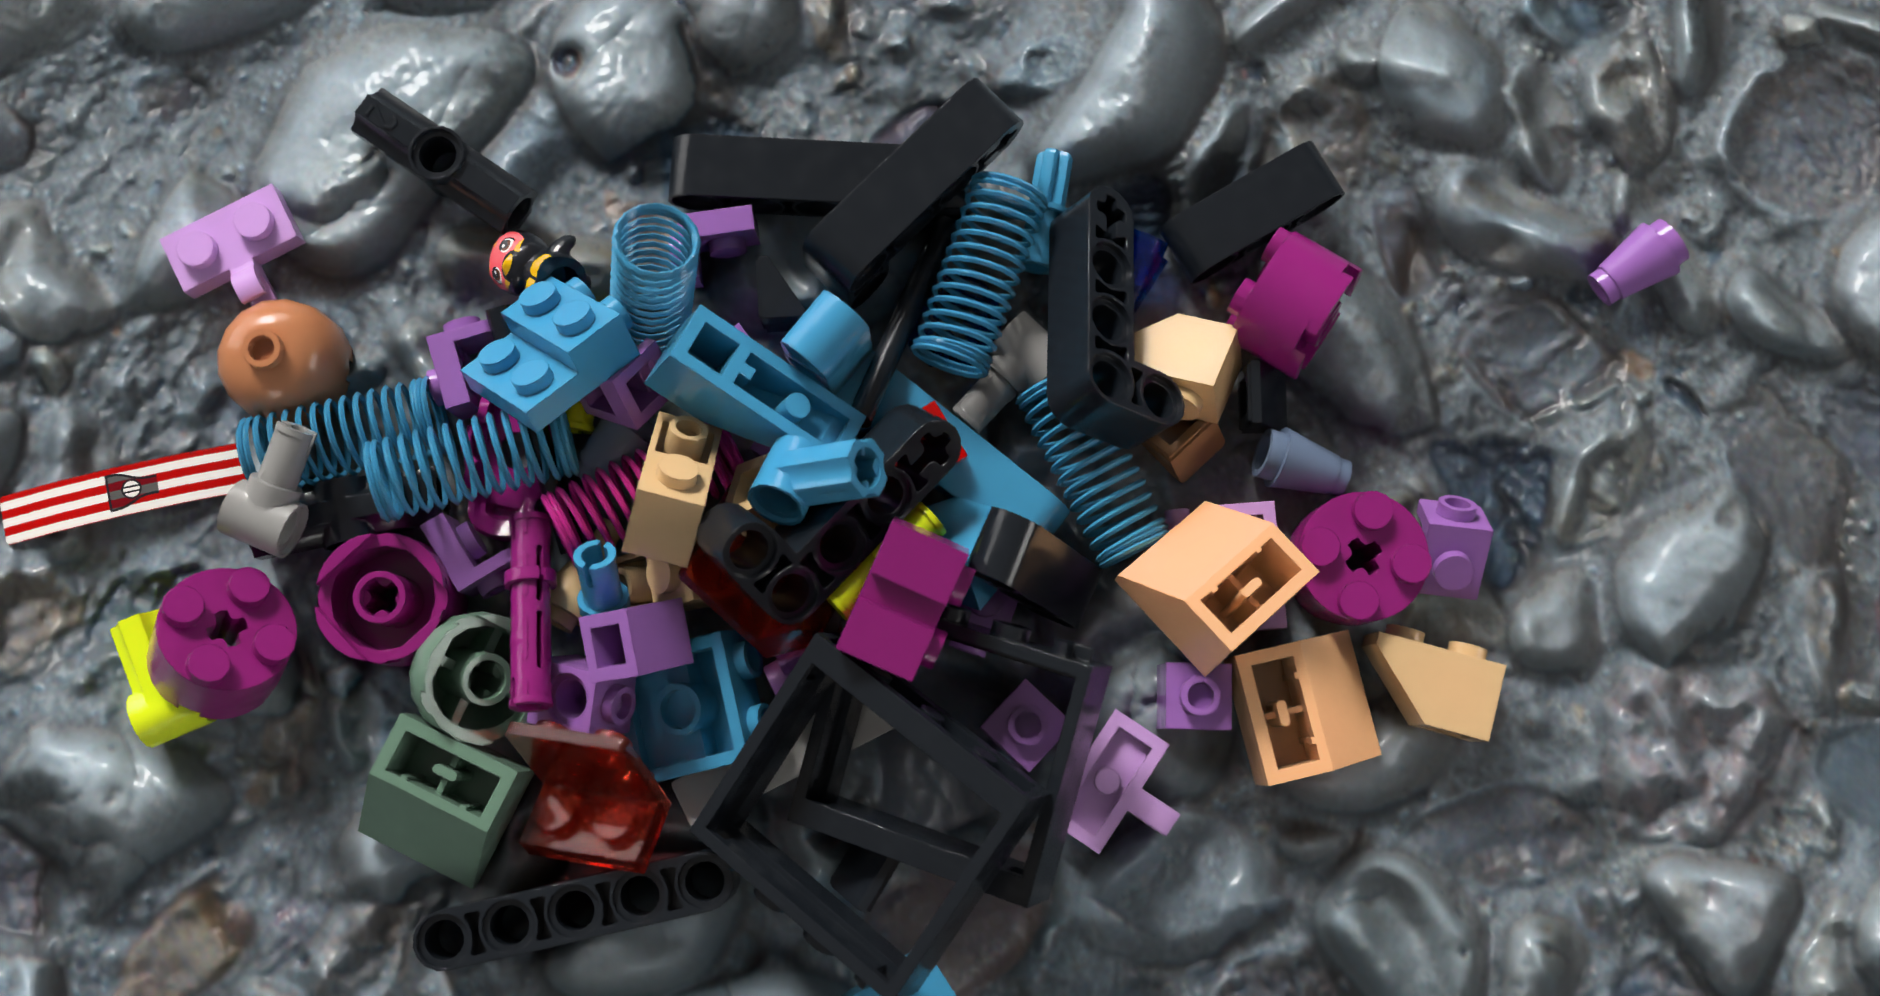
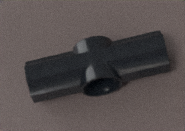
(417, 143)
(346, 509)

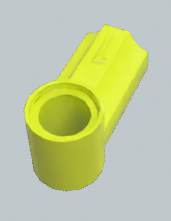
(149, 713)

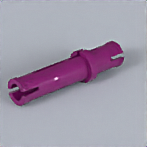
(530, 589)

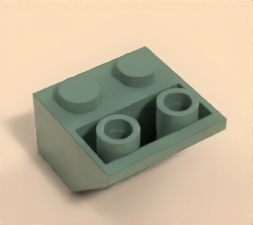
(441, 799)

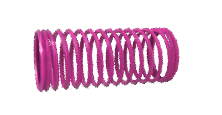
(725, 465)

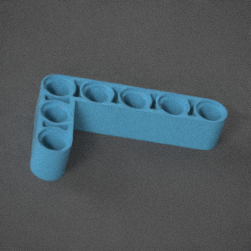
(835, 351)

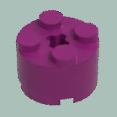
(1291, 302)
(1393, 553)
(355, 603)
(191, 635)

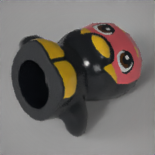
(525, 259)

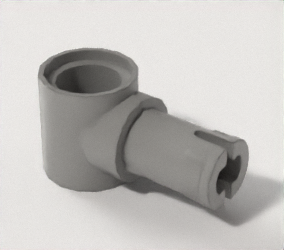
(1015, 368)
(267, 505)

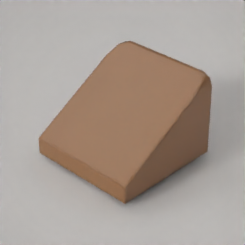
(1186, 447)

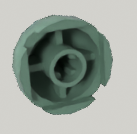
(465, 678)

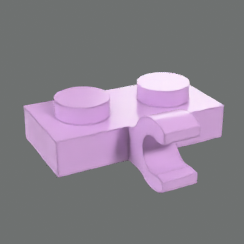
(234, 246)
(1114, 780)

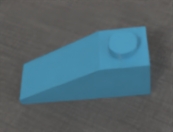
(745, 387)

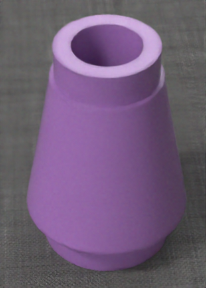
(1639, 262)

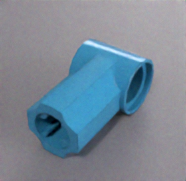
(809, 474)

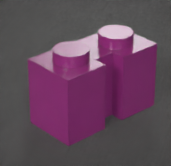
(904, 600)

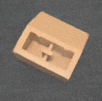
(1216, 581)
(1302, 708)

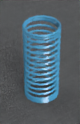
(681, 278)
(948, 343)
(419, 412)
(386, 480)
(1119, 547)

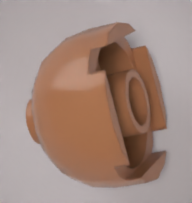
(283, 358)

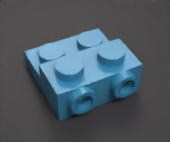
(555, 353)
(699, 711)

